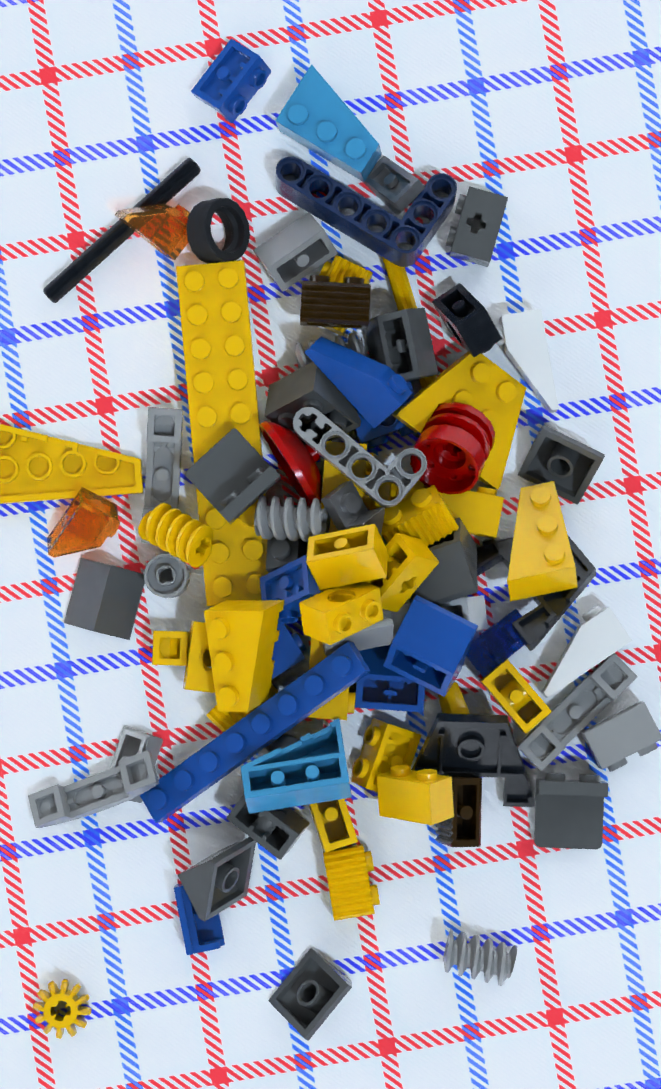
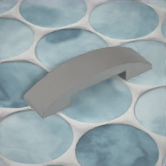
(163, 458)
(576, 711)
(94, 793)

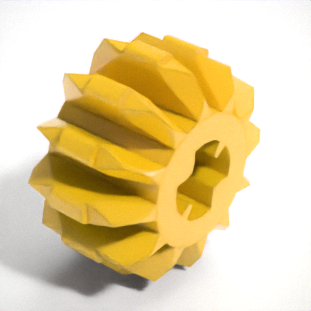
(71, 1017)

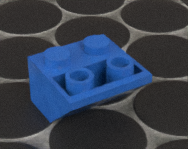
(430, 646)
(385, 688)

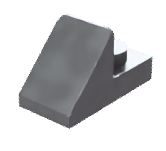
(393, 185)
(349, 510)

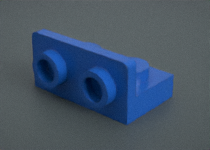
(232, 80)
(289, 583)

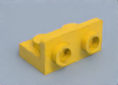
(383, 748)

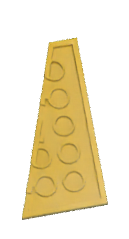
(55, 469)

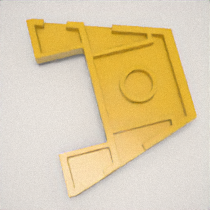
(482, 386)

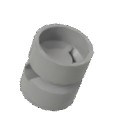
(166, 576)

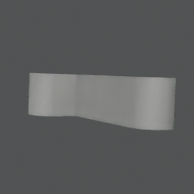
(354, 452)

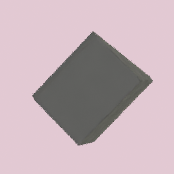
(563, 461)
(105, 599)
(219, 878)
(310, 993)

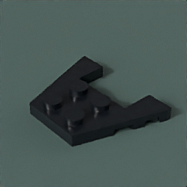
(538, 622)
(477, 748)

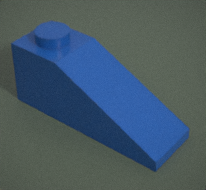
(364, 382)

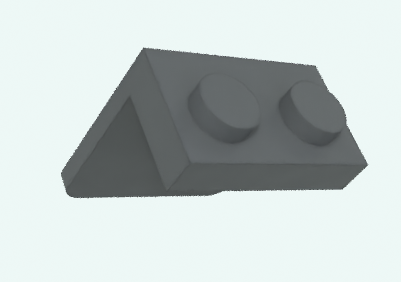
(569, 811)

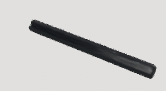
(118, 233)

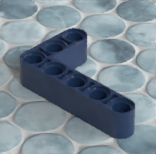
(366, 212)

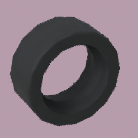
(200, 235)

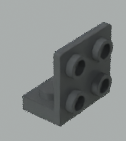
(232, 475)

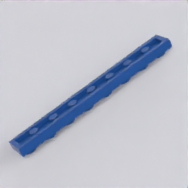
(255, 731)

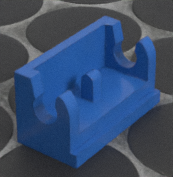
(197, 934)

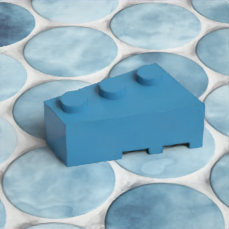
(328, 127)
(299, 774)

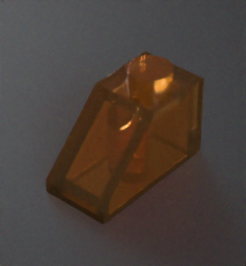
(159, 226)
(83, 525)

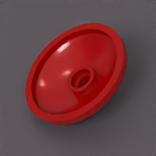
(295, 460)

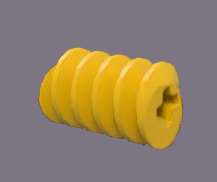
(177, 534)

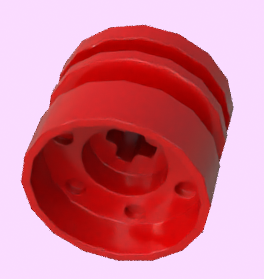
(455, 447)

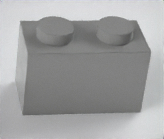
(295, 251)
(622, 736)

